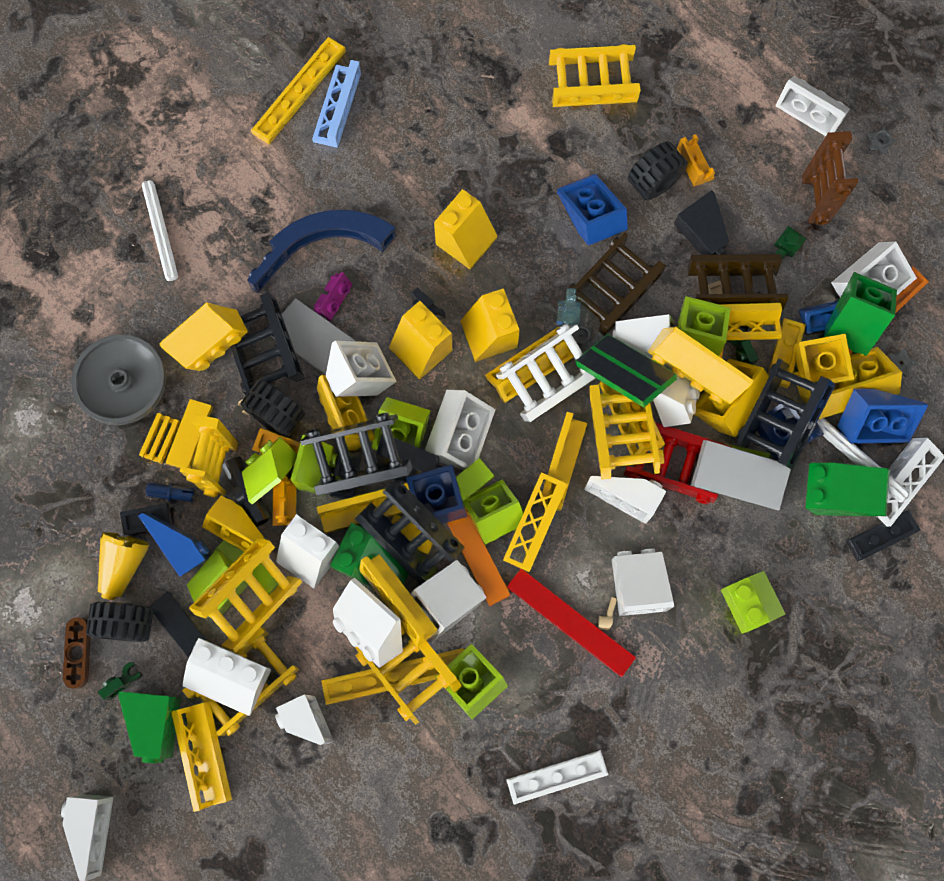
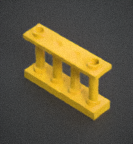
(599, 94)
(606, 441)
(210, 454)
(226, 586)
(430, 661)
(287, 676)

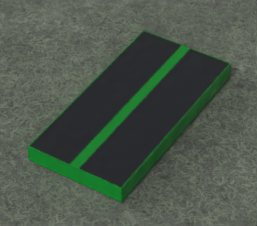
(626, 370)

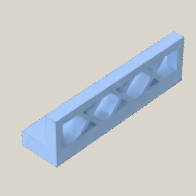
(341, 107)

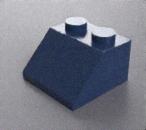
(789, 416)
(439, 493)

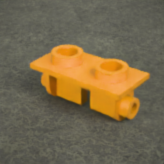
(284, 502)

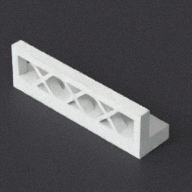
(902, 468)

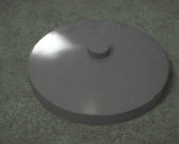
(118, 379)

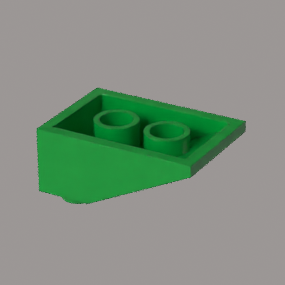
(847, 490)
(357, 545)

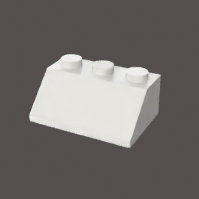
(811, 106)
(881, 263)
(358, 369)
(460, 429)
(368, 624)
(225, 676)
(304, 719)

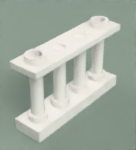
(551, 395)

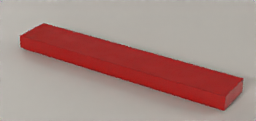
(571, 623)

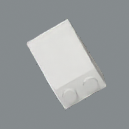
(631, 495)
(86, 831)

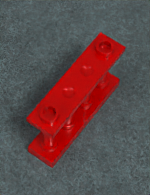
(673, 438)

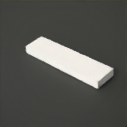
(557, 777)

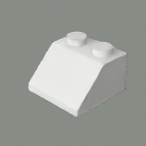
(677, 402)

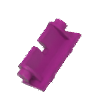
(337, 290)

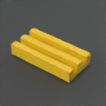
(151, 435)

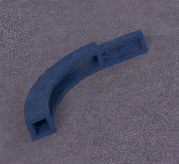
(317, 227)

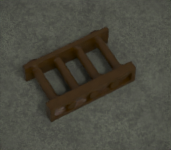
(737, 265)
(636, 288)

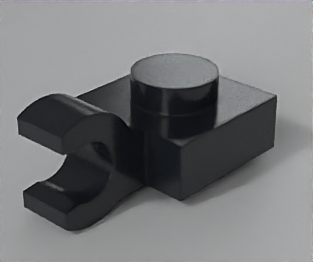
(418, 295)

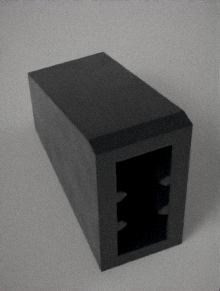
(704, 226)
(421, 460)

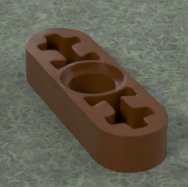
(69, 671)

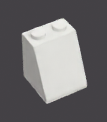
(642, 332)
(306, 551)
(641, 583)
(448, 597)

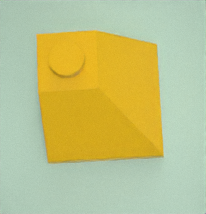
(824, 358)

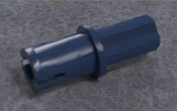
(170, 492)

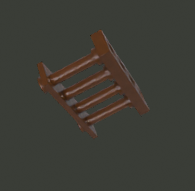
(829, 177)

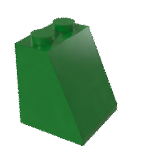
(862, 313)
(150, 724)

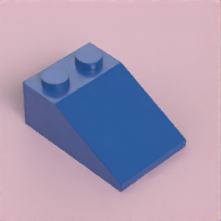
(593, 209)
(880, 417)
(178, 546)

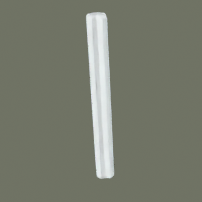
(160, 230)
(859, 457)

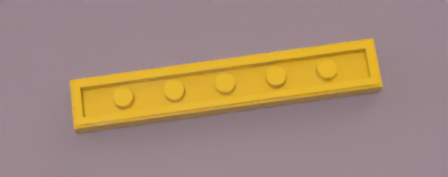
(298, 90)
(367, 682)

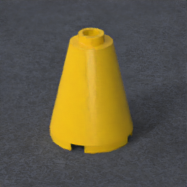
(118, 563)

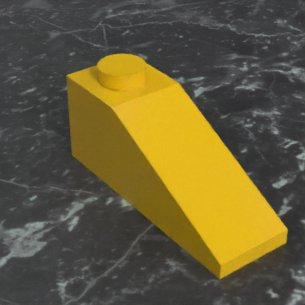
(231, 524)

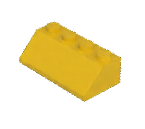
(699, 366)
(869, 372)

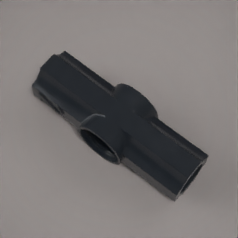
(257, 511)

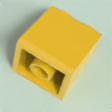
(464, 229)
(490, 326)
(421, 340)

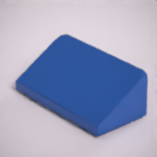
(817, 316)

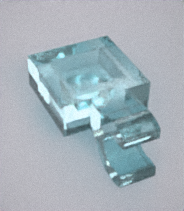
(569, 310)

